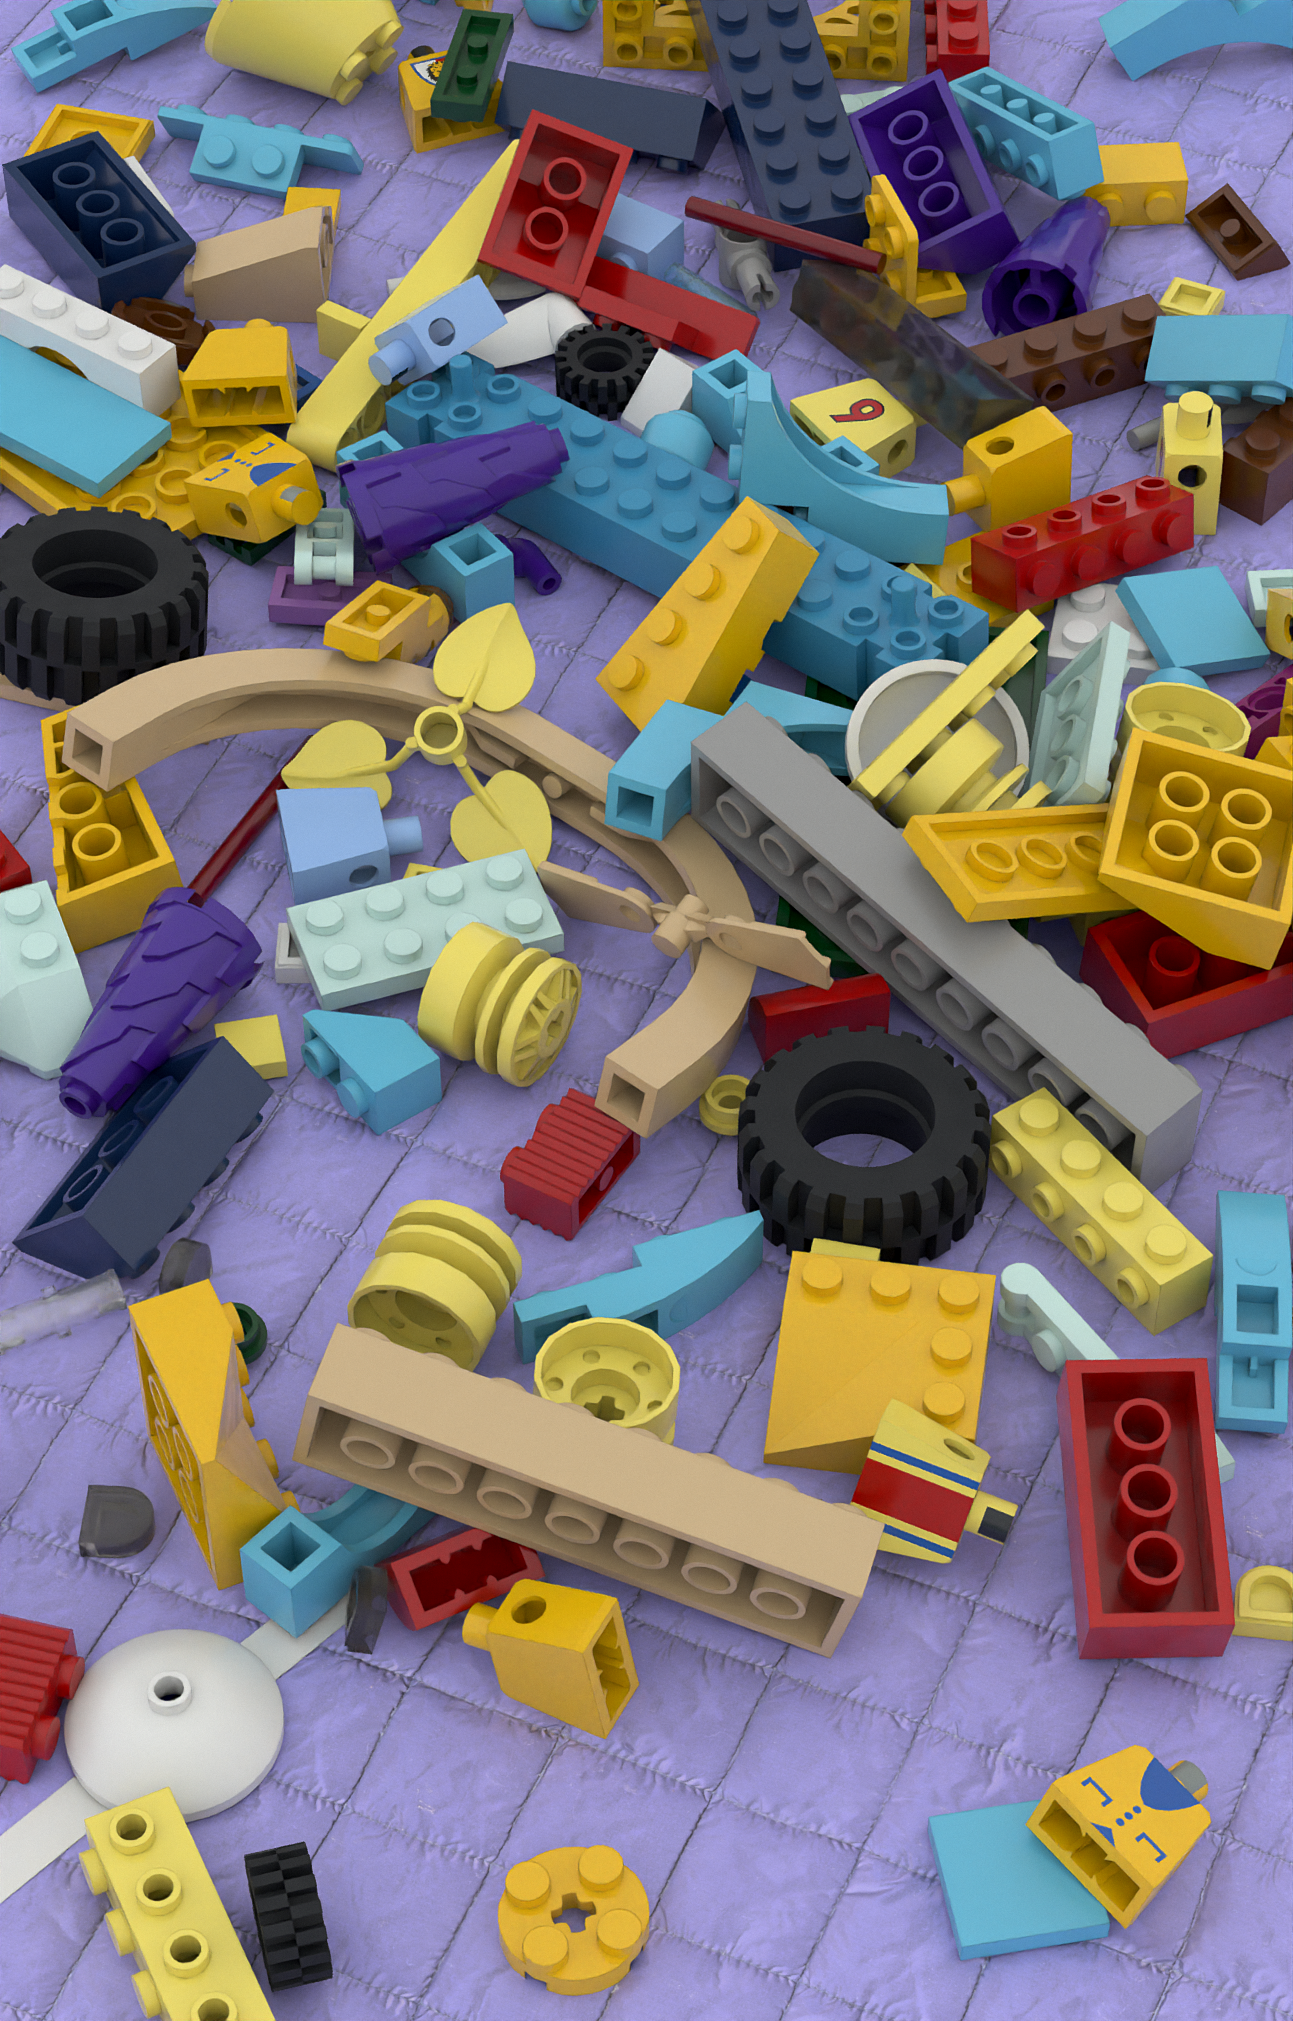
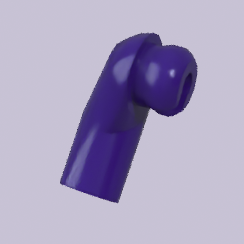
(532, 565)

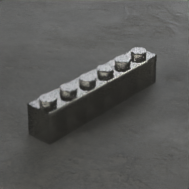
(905, 351)

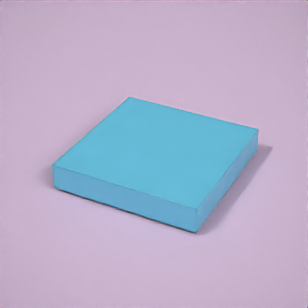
(1193, 621)
(1007, 1886)

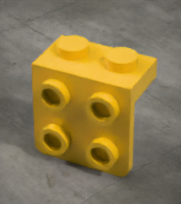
(895, 235)

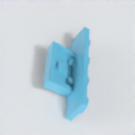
(251, 156)

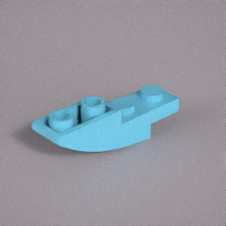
(98, 28)
(667, 1290)
(1252, 1311)

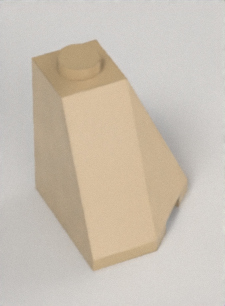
(265, 270)

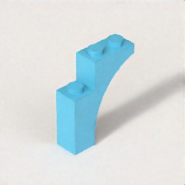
(1156, 31)
(790, 469)
(653, 777)

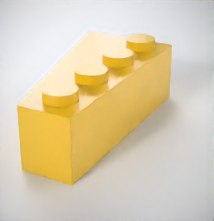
(712, 618)
(104, 850)

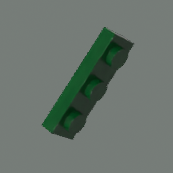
(472, 65)

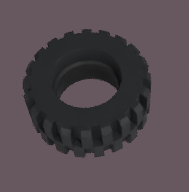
(97, 601)
(874, 1088)

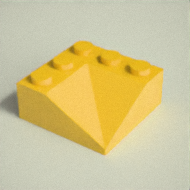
(1203, 845)
(870, 1335)
(204, 1421)

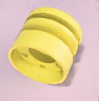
(1182, 714)
(961, 780)
(499, 1004)
(438, 1281)
(614, 1372)

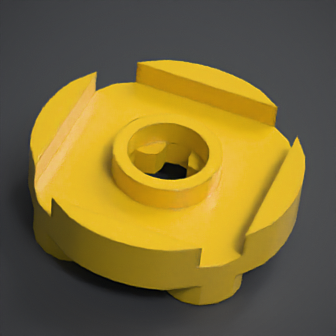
(567, 1879)

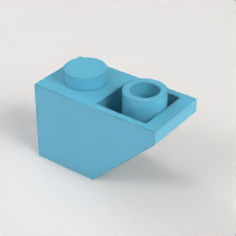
(373, 1064)

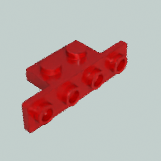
(665, 312)

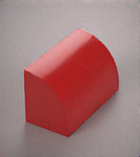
(791, 1014)
(455, 1574)

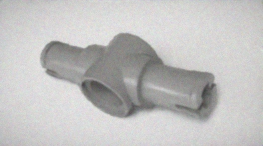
(745, 265)

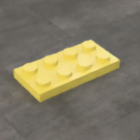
(951, 709)

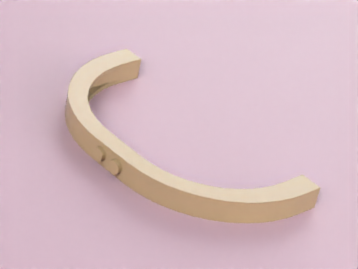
(288, 688)

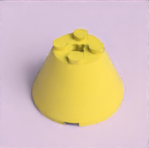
(306, 43)

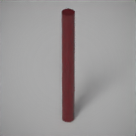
(785, 235)
(239, 839)

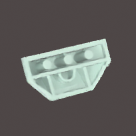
(40, 982)

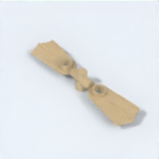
(755, 942)

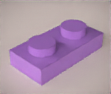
(314, 602)

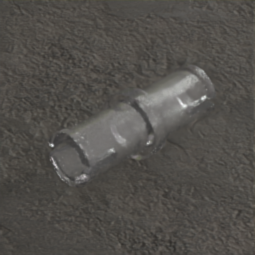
(60, 1311)

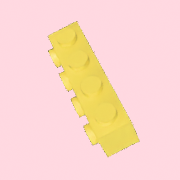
(1100, 1211)
(169, 1915)

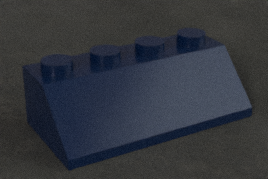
(654, 122)
(96, 222)
(148, 1164)

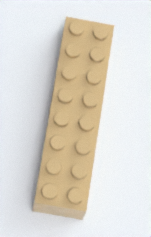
(586, 1490)

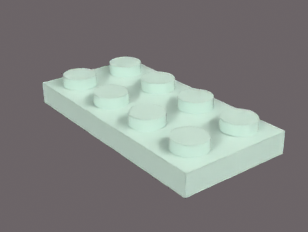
(1078, 723)
(393, 932)

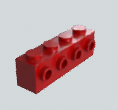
(956, 37)
(1082, 543)

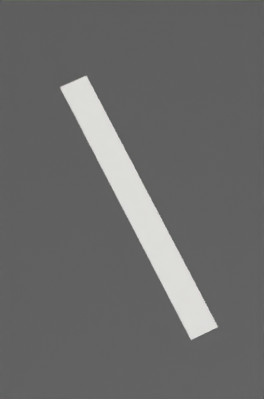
(60, 1818)

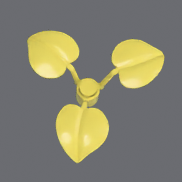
(483, 664)

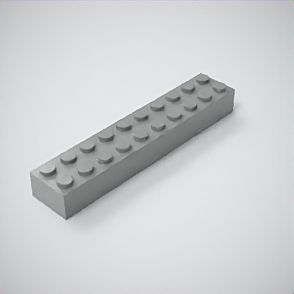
(968, 981)

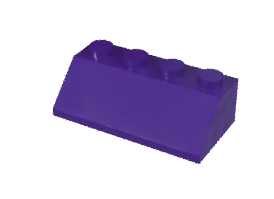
(938, 175)

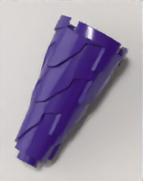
(1049, 271)
(436, 490)
(159, 994)

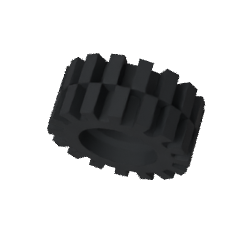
(586, 356)
(288, 1916)

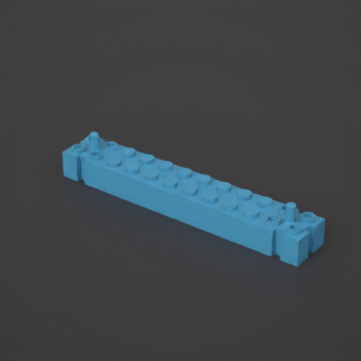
(655, 513)

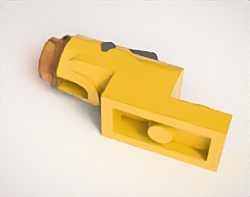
(391, 623)

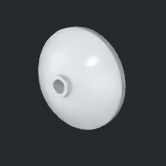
(903, 694)
(203, 1745)

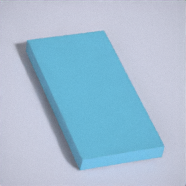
(72, 422)

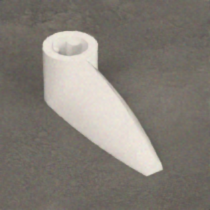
(532, 331)

